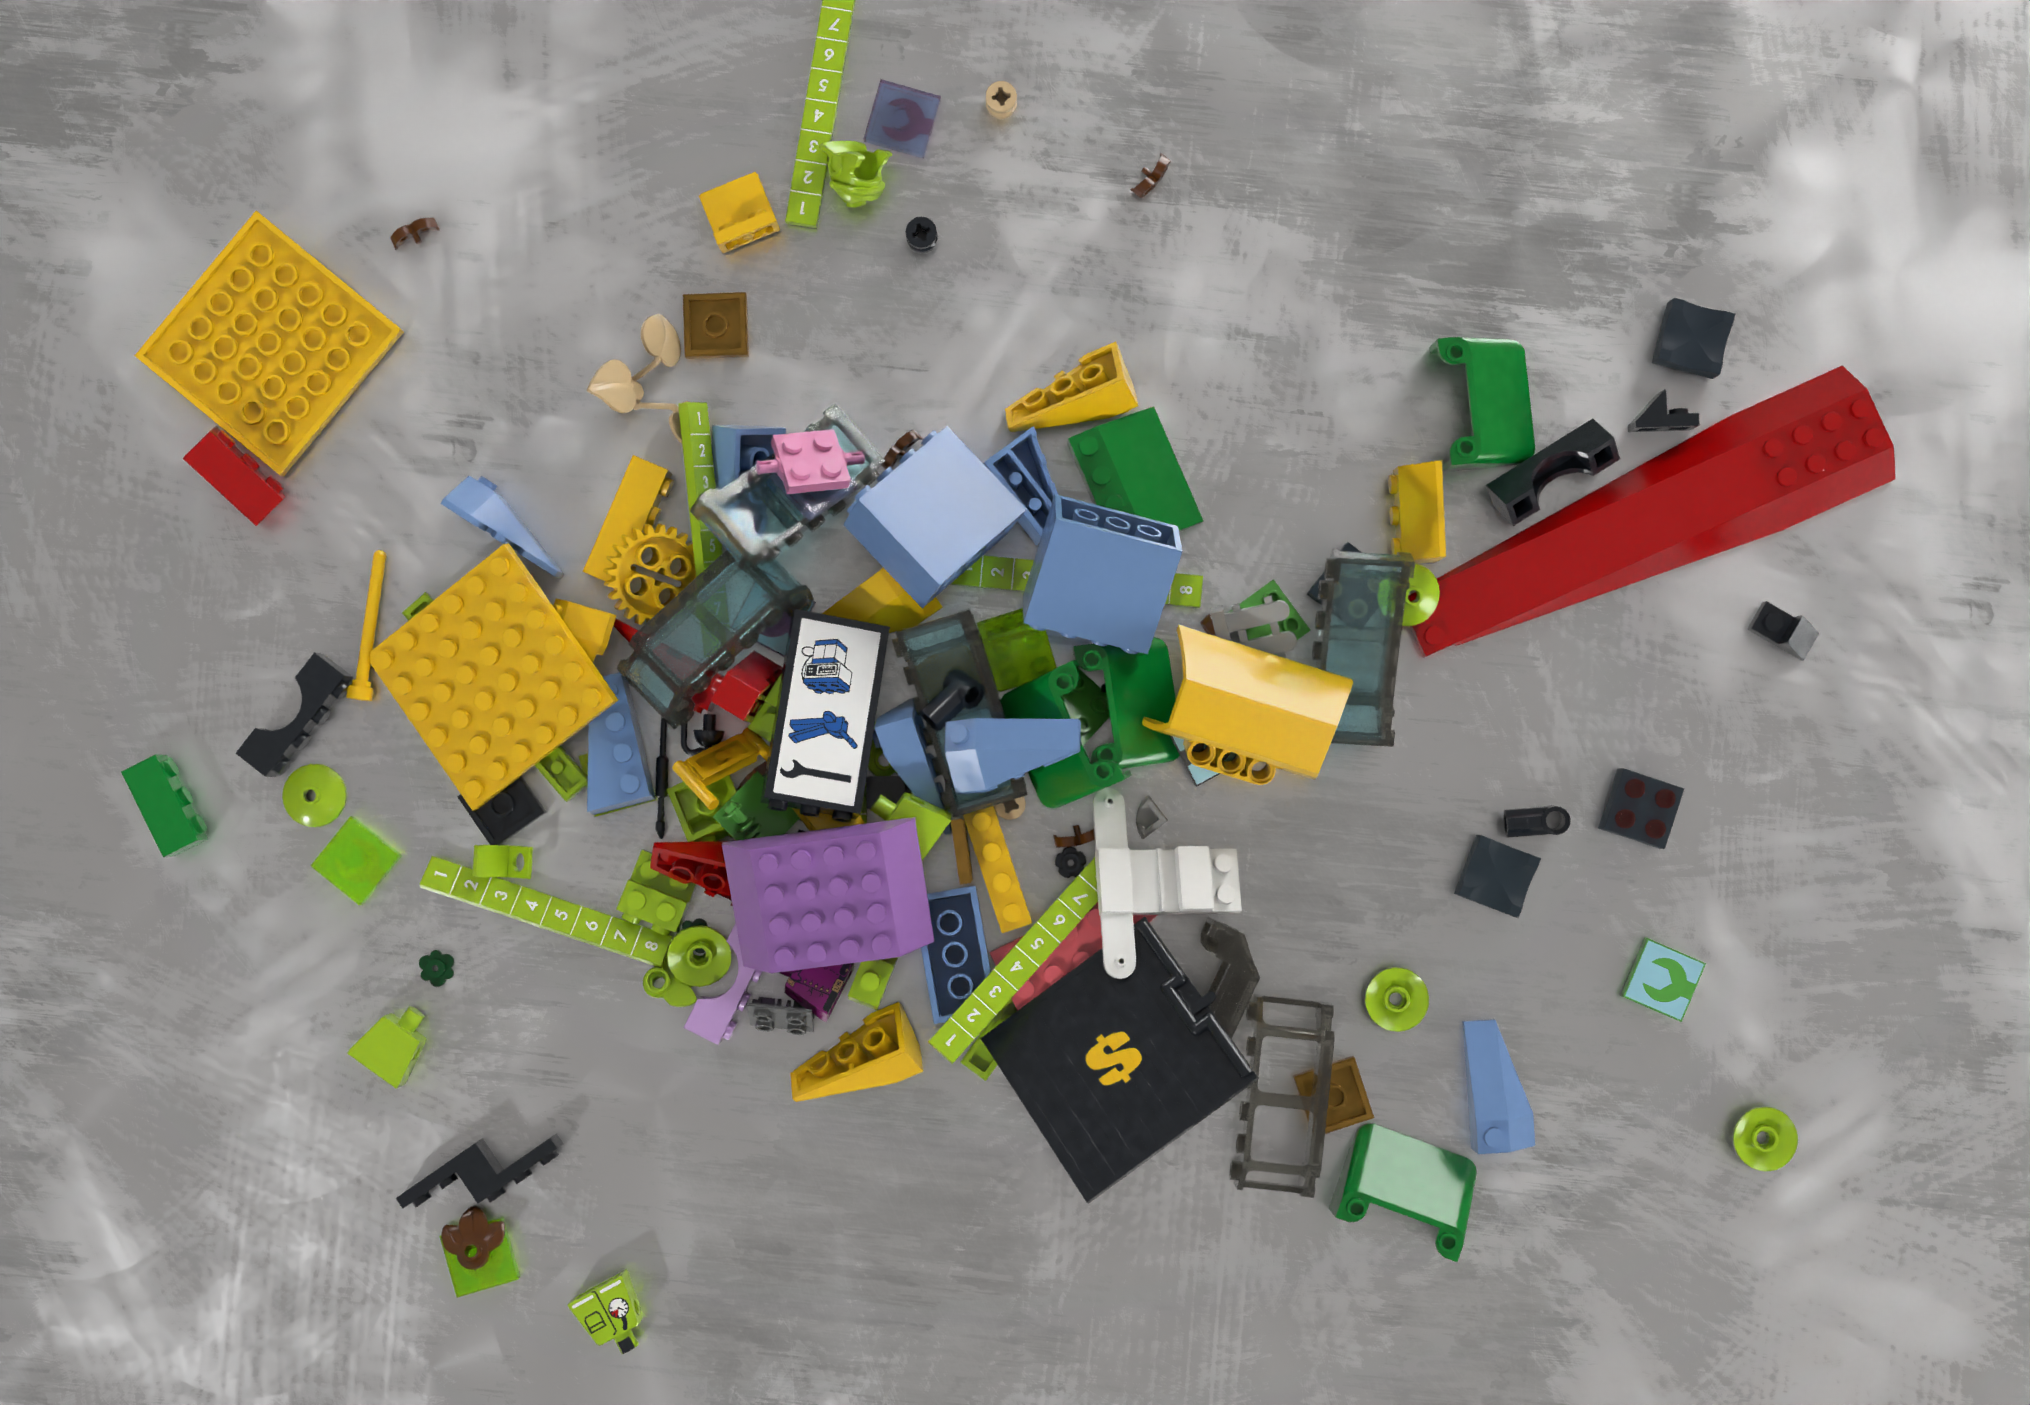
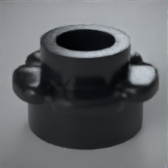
(1062, 859)

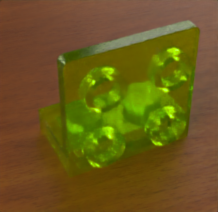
(1015, 650)

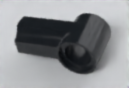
(958, 693)
(1533, 821)

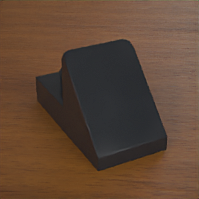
(1655, 417)
(1783, 630)

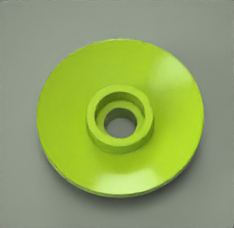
(1427, 596)
(329, 797)
(702, 969)
(1413, 1000)
(1779, 1143)

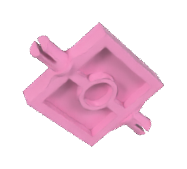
(810, 461)

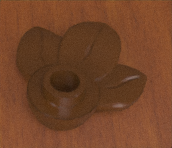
(470, 1234)

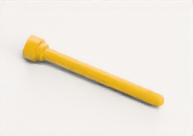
(360, 687)

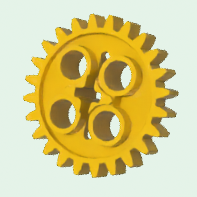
(665, 549)

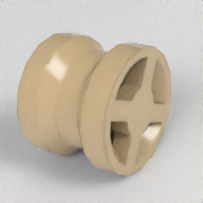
(1001, 107)
(1011, 809)

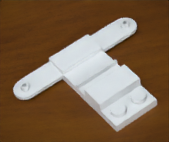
(1152, 882)

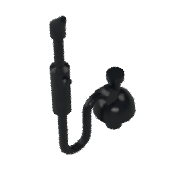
(707, 737)

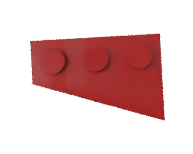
(235, 475)
(746, 686)

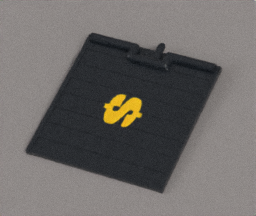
(1118, 1062)

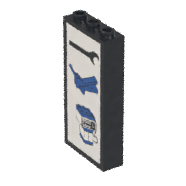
(825, 716)

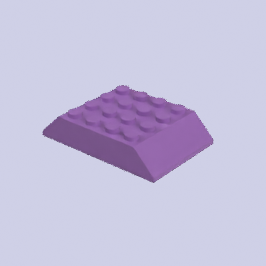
(829, 896)

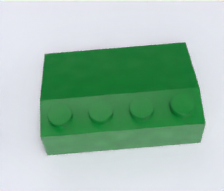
(1135, 470)

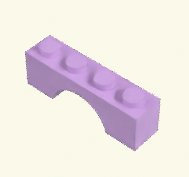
(714, 1015)

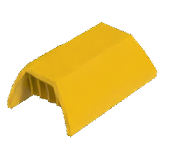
(1252, 707)

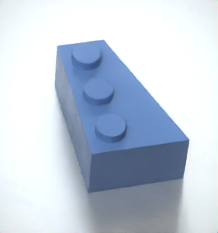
(1025, 474)

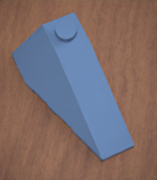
(738, 448)
(489, 511)
(904, 747)
(996, 750)
(1496, 1100)

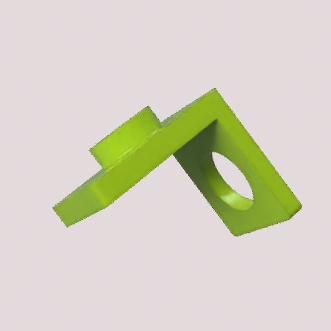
(501, 861)

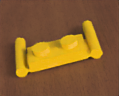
(720, 762)

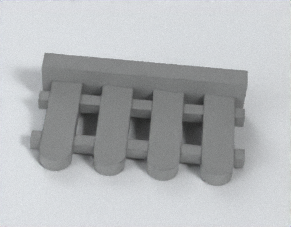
(1255, 616)

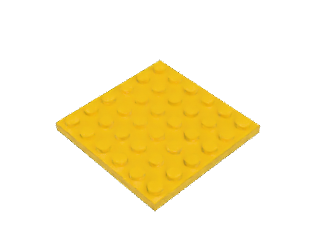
(269, 343)
(491, 677)

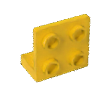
(739, 212)

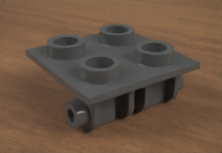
(767, 1016)

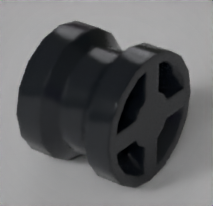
(923, 241)

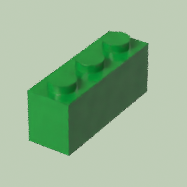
(165, 805)

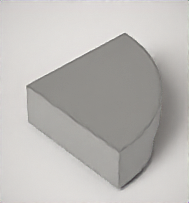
(1149, 817)

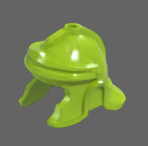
(855, 171)

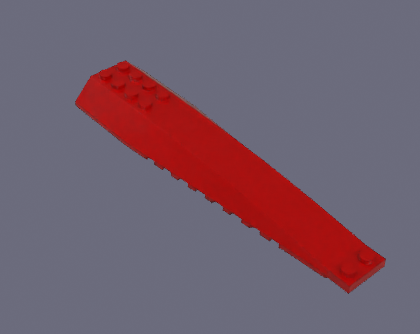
(1684, 505)

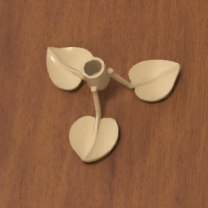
(621, 391)

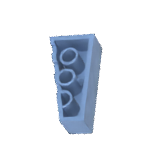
(616, 755)

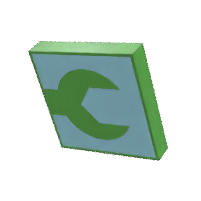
(1663, 979)

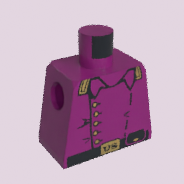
(818, 987)

